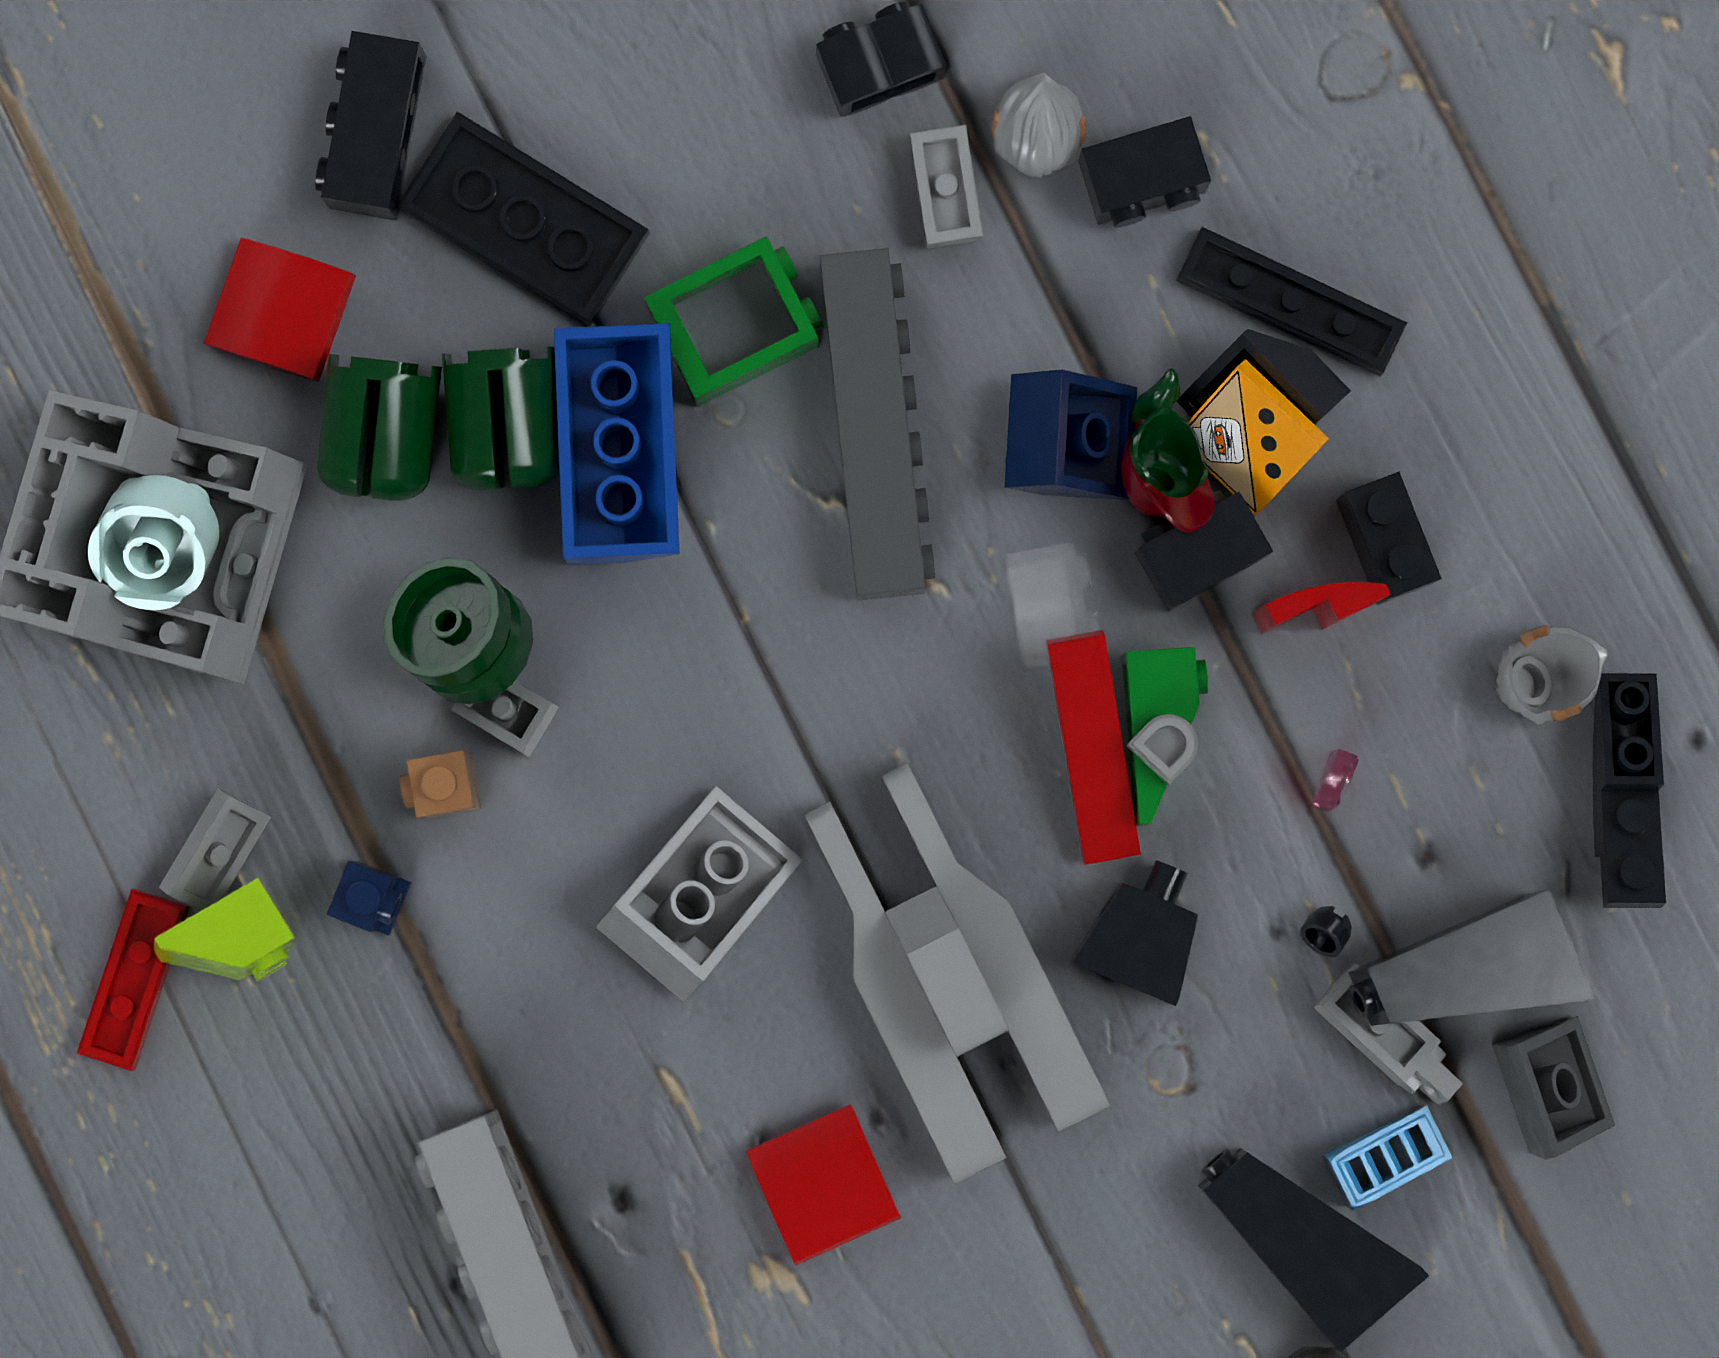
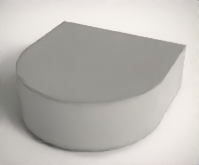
(1166, 746)

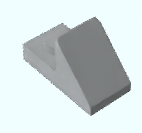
(512, 716)

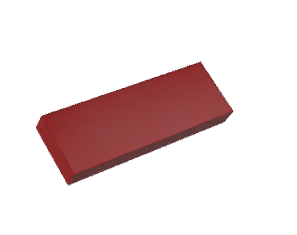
(130, 982)

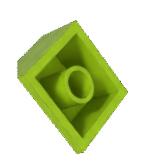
(231, 937)

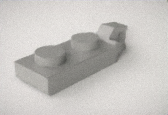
(1401, 1050)

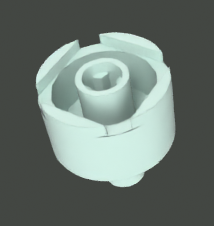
(154, 541)

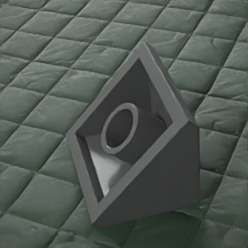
(1554, 1087)

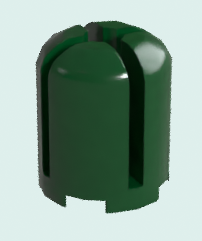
(475, 418)
(377, 428)

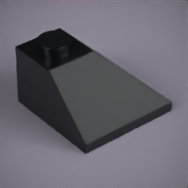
(1287, 366)

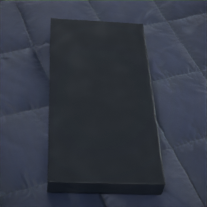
(523, 219)

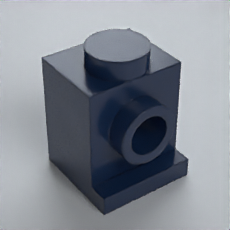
(368, 898)

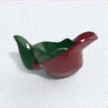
(1165, 461)

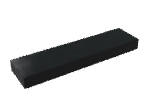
(1291, 301)

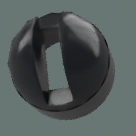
(1326, 931)

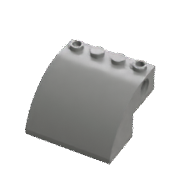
(70, 475)

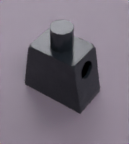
(1143, 936)

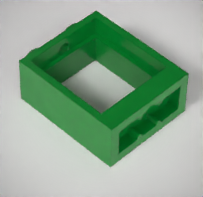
(801, 312)

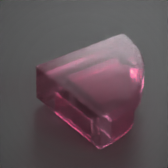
(1337, 771)

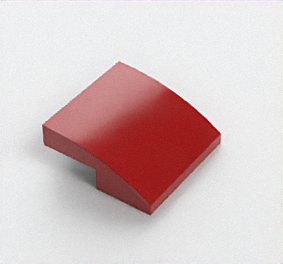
(279, 309)
(1328, 601)
(823, 1184)

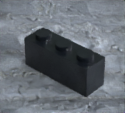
(371, 125)

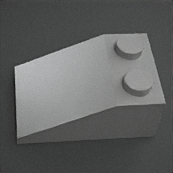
(699, 894)

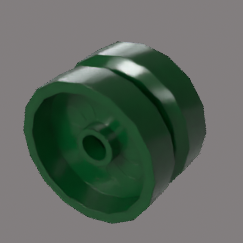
(458, 630)

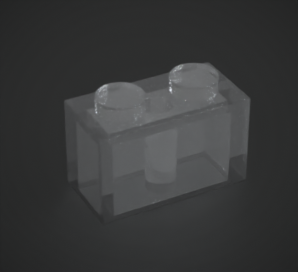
(1047, 599)

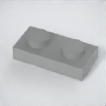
(946, 186)
(214, 851)

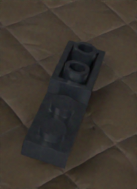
(1627, 790)

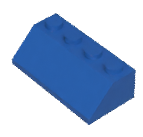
(616, 443)

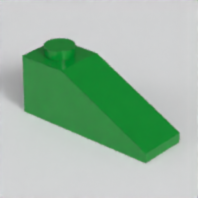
(1154, 686)

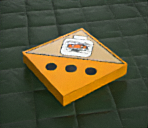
(1254, 437)

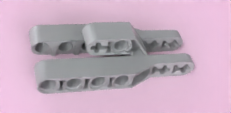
(958, 974)

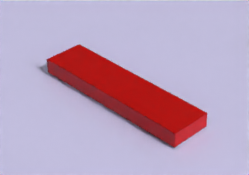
(1093, 747)

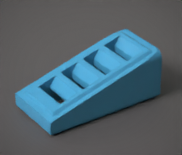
(1347, 1183)

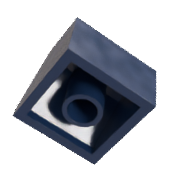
(1068, 434)

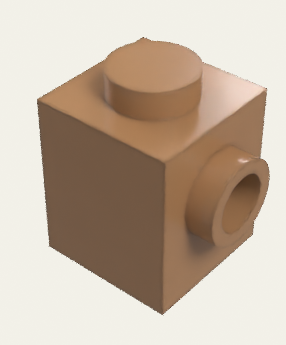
(440, 785)

